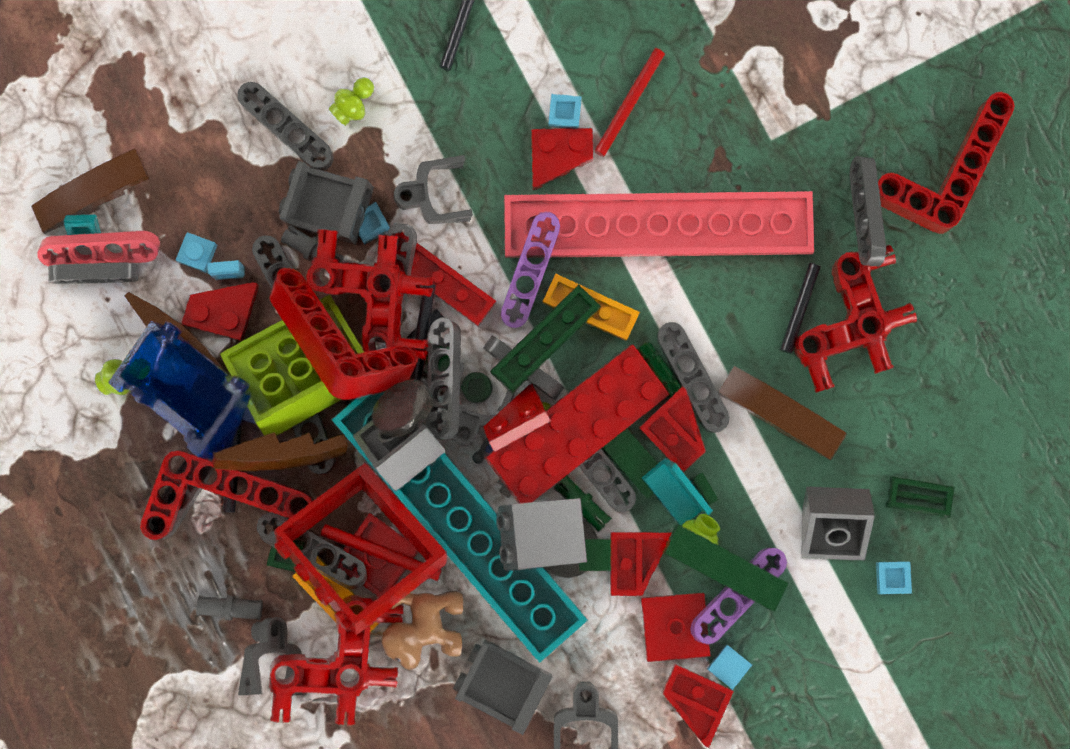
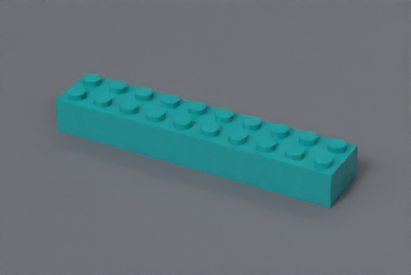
(468, 532)

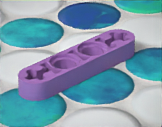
(526, 268)
(742, 603)

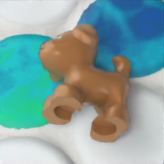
(405, 640)

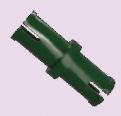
(590, 509)

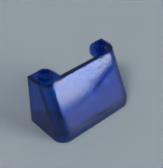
(184, 388)

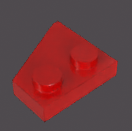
(558, 152)
(222, 310)
(516, 419)
(676, 430)
(634, 560)
(697, 701)

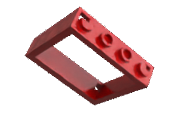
(398, 514)

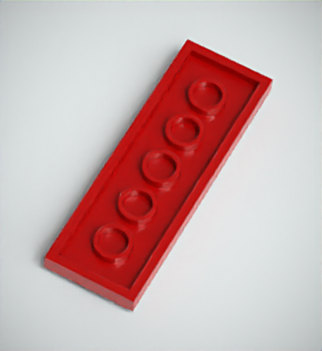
(579, 426)

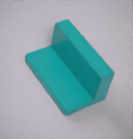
(675, 491)

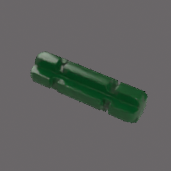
(659, 368)

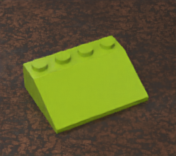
(280, 375)

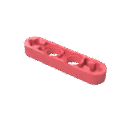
(97, 244)

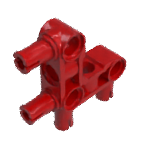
(861, 304)
(383, 306)
(324, 674)

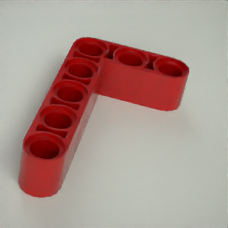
(958, 173)
(337, 365)
(221, 486)

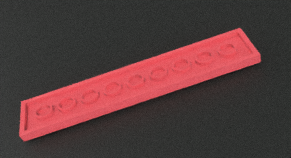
(664, 224)

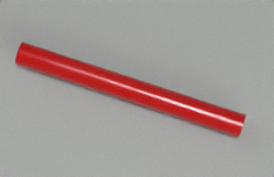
(629, 102)
(374, 549)

